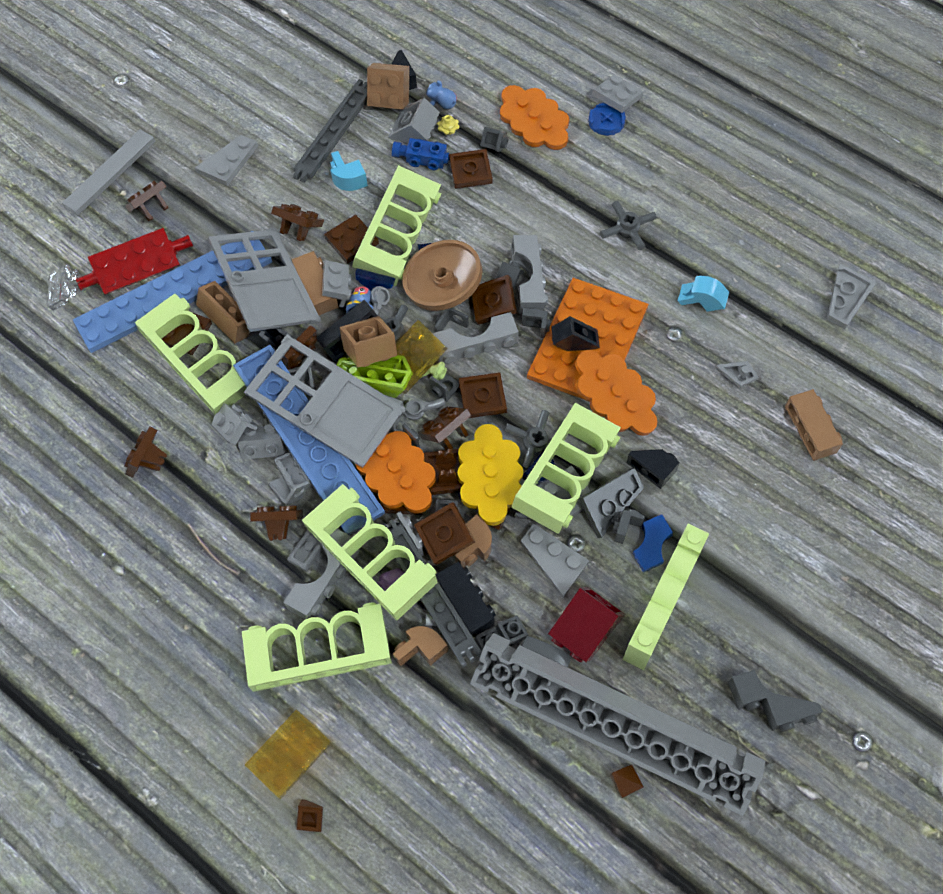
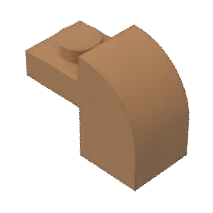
(482, 545)
(421, 640)

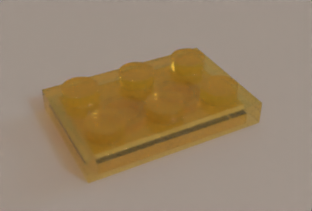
(420, 350)
(288, 754)

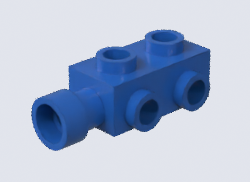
(423, 153)

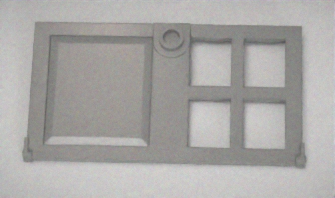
(268, 295)
(340, 413)

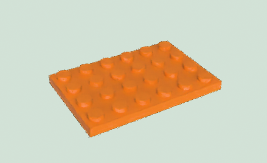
(609, 312)

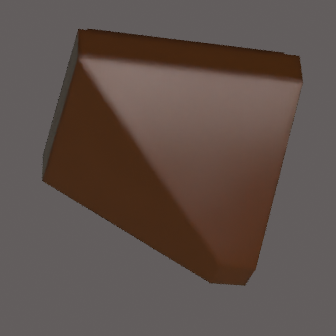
(626, 781)
(309, 816)

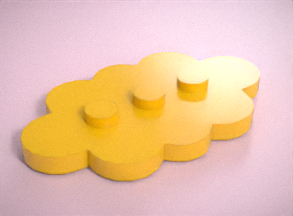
(489, 474)

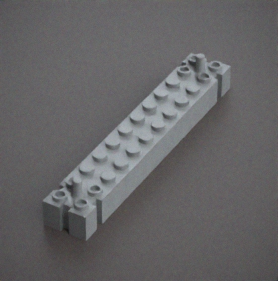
(619, 724)

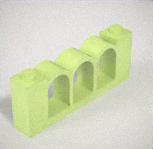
(411, 187)
(169, 316)
(542, 505)
(403, 592)
(665, 597)
(259, 641)

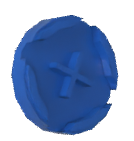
(606, 120)

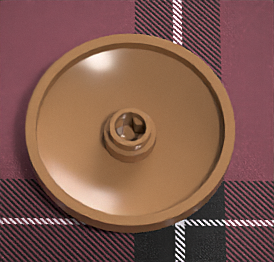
(442, 275)

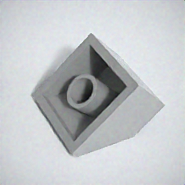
(415, 122)

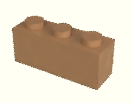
(311, 274)
(222, 311)
(814, 424)

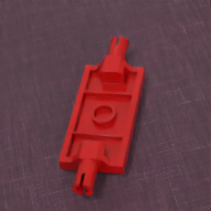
(133, 261)

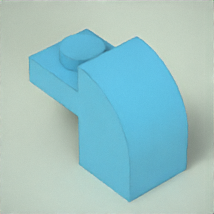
(347, 176)
(706, 291)

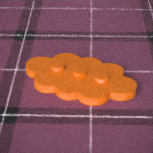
(534, 117)
(616, 392)
(400, 474)

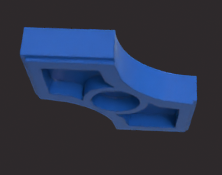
(655, 534)

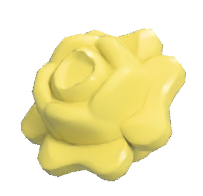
(448, 125)

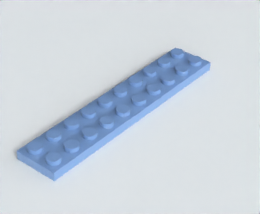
(119, 315)
(320, 463)

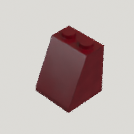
(585, 624)

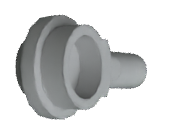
(379, 297)
(416, 408)

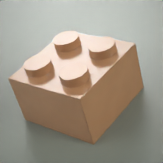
(388, 86)
(368, 341)

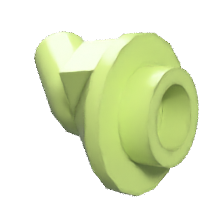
(438, 371)

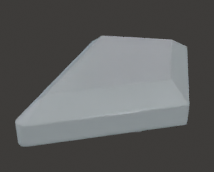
(739, 373)

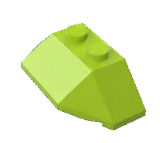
(386, 376)

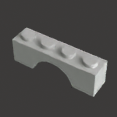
(527, 252)
(500, 334)
(307, 598)

